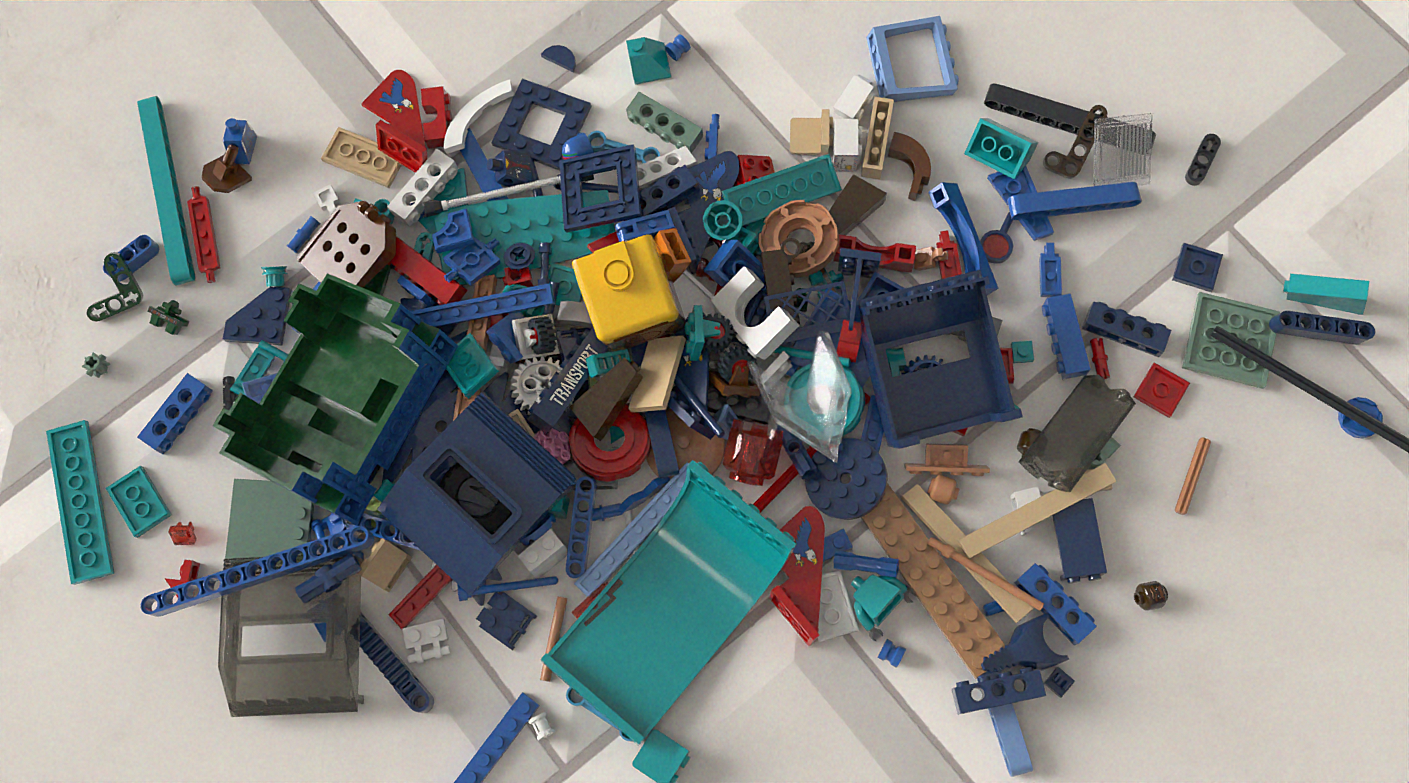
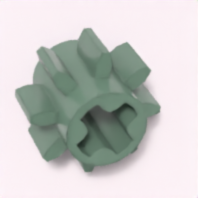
(96, 365)

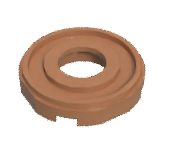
(807, 216)

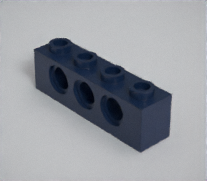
(671, 197)
(1158, 332)
(1032, 689)

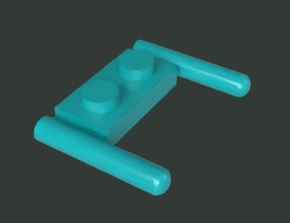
(257, 365)

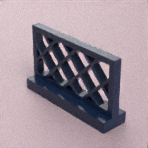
(812, 330)

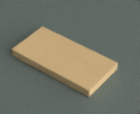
(360, 157)
(658, 374)

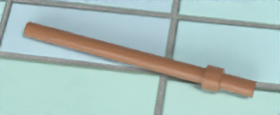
(948, 551)

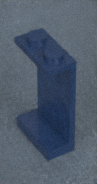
(1079, 542)

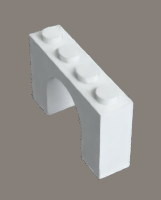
(732, 302)

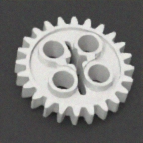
(537, 382)

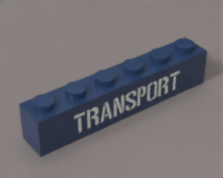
(566, 383)

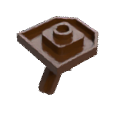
(223, 174)

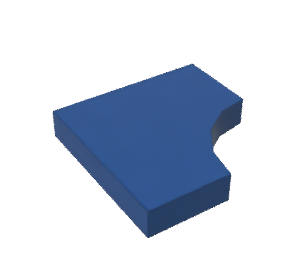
(455, 233)

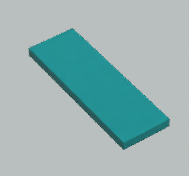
(800, 182)

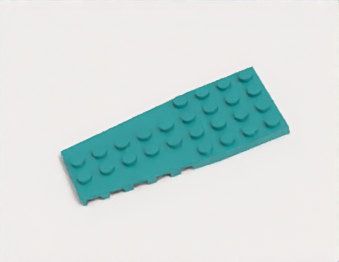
(529, 222)

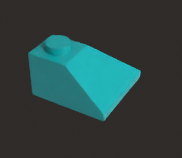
(648, 60)

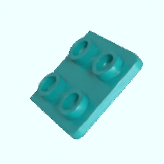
(661, 758)

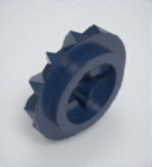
(518, 250)

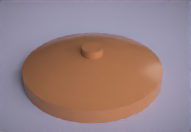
(691, 446)

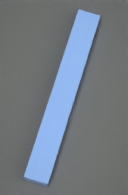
(631, 536)

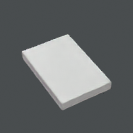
(836, 612)

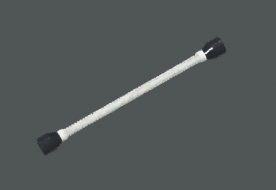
(435, 207)

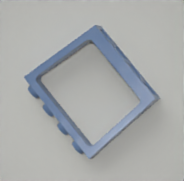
(883, 68)

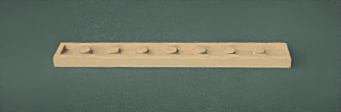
(1035, 512)
(949, 534)

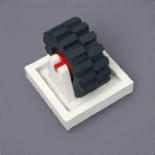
(535, 336)

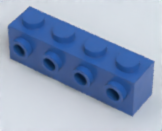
(1066, 336)

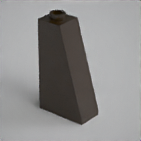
(855, 204)
(607, 398)

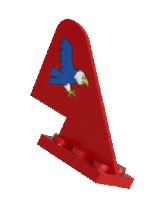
(397, 104)
(800, 595)

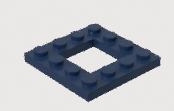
(531, 93)
(628, 206)

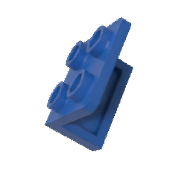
(503, 337)

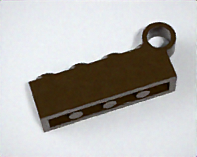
(777, 276)

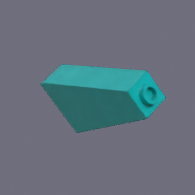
(1328, 292)

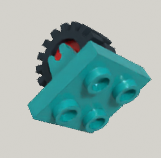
(706, 333)

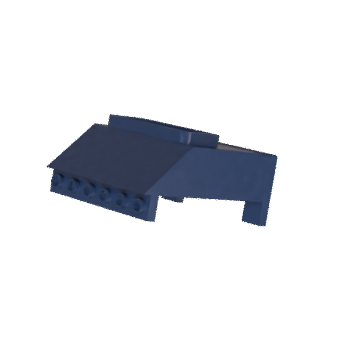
(946, 394)
(506, 464)

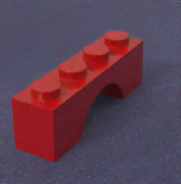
(894, 257)

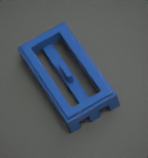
(415, 291)

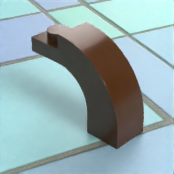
(916, 157)

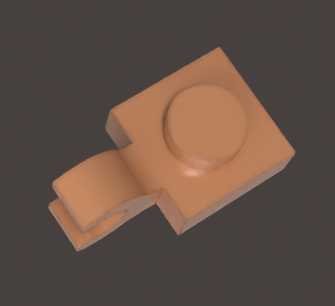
(927, 258)

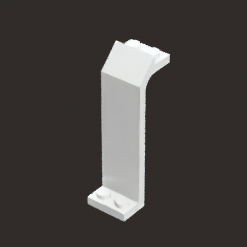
(692, 292)

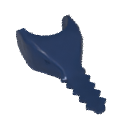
(1025, 649)

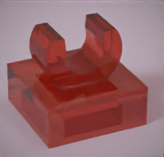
(182, 534)

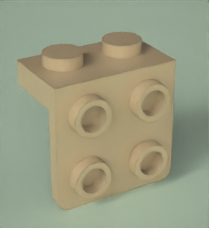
(811, 135)

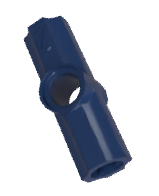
(801, 458)
(328, 578)

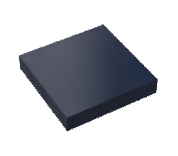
(1197, 267)

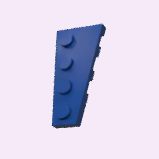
(1023, 184)

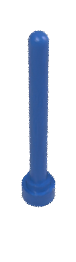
(463, 595)

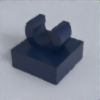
(1059, 682)

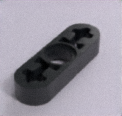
(1195, 164)

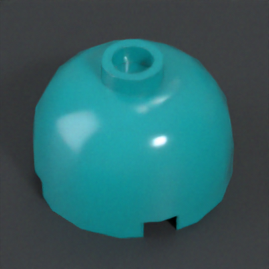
(722, 220)

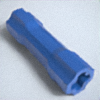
(882, 566)

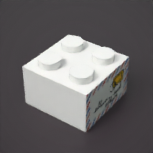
(846, 145)

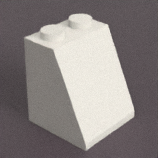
(542, 553)

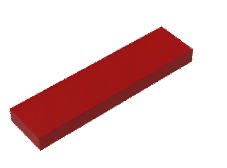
(420, 597)

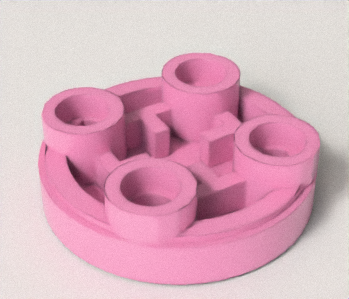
(555, 443)

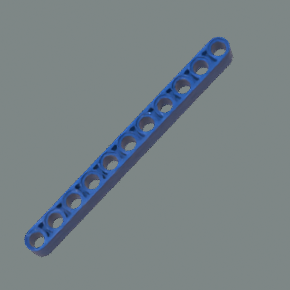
(247, 571)

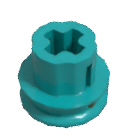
(274, 275)

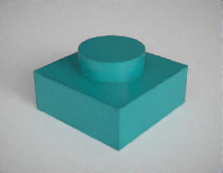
(1022, 352)

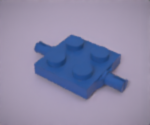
(472, 261)

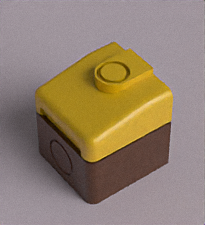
(629, 293)

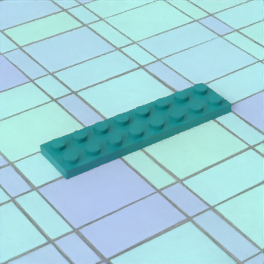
(79, 502)

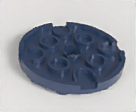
(861, 493)

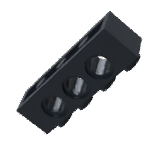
(760, 414)

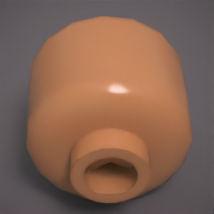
(943, 489)

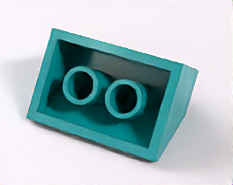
(1000, 147)

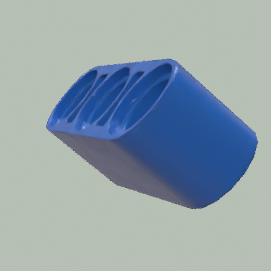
(140, 255)

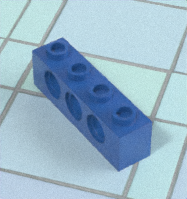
(164, 417)
(1058, 616)

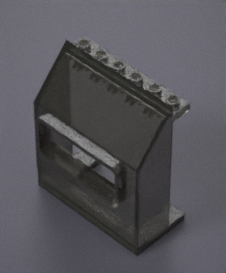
(291, 681)

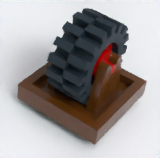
(734, 374)

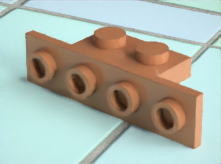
(946, 458)

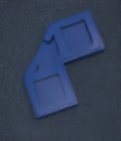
(638, 498)

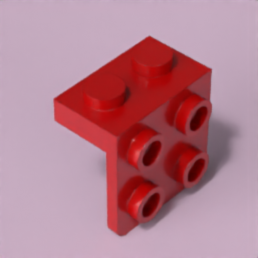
(753, 167)

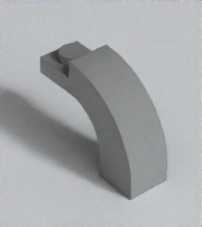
(571, 314)

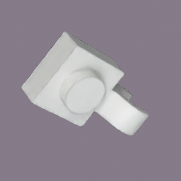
(327, 198)

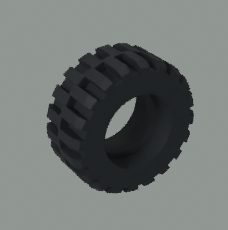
(451, 485)

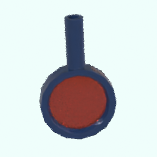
(997, 243)

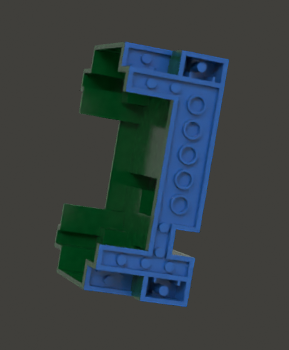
(339, 396)

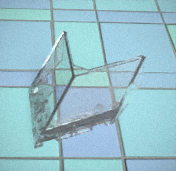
(814, 411)

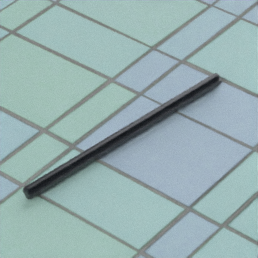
(1311, 388)

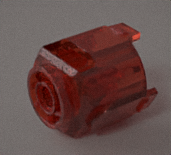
(752, 453)

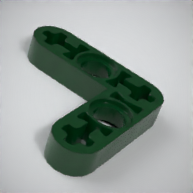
(124, 289)

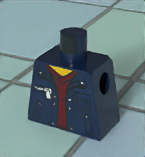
(511, 167)

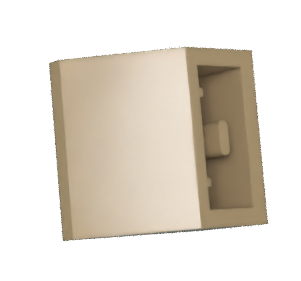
(384, 565)

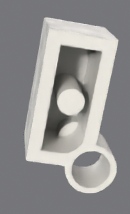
(855, 98)

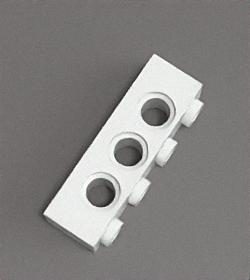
(663, 166)
(423, 177)

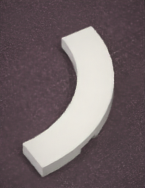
(471, 111)

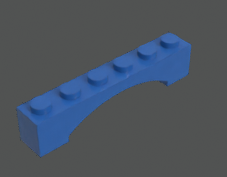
(950, 203)

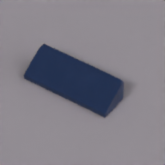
(754, 315)

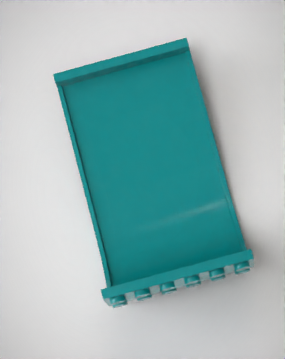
(670, 609)

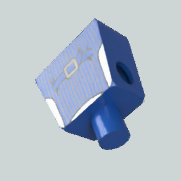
(240, 134)

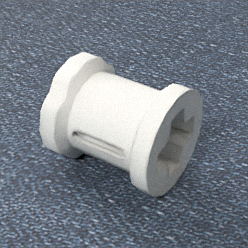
(541, 726)

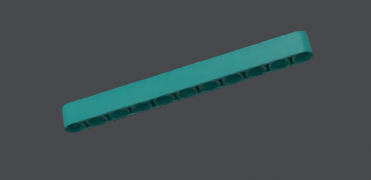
(166, 191)

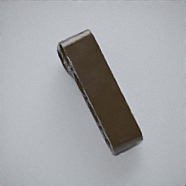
(1080, 140)

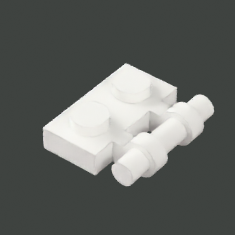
(426, 634)

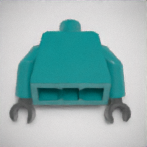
(877, 599)

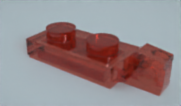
(577, 612)

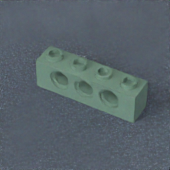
(660, 114)

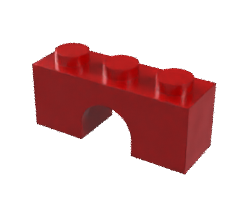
(436, 101)

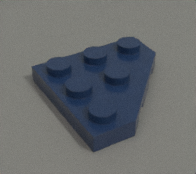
(260, 319)

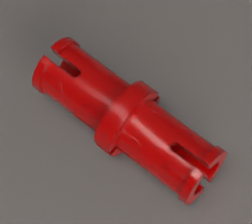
(1099, 358)

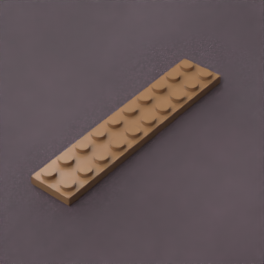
(933, 582)

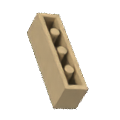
(877, 138)

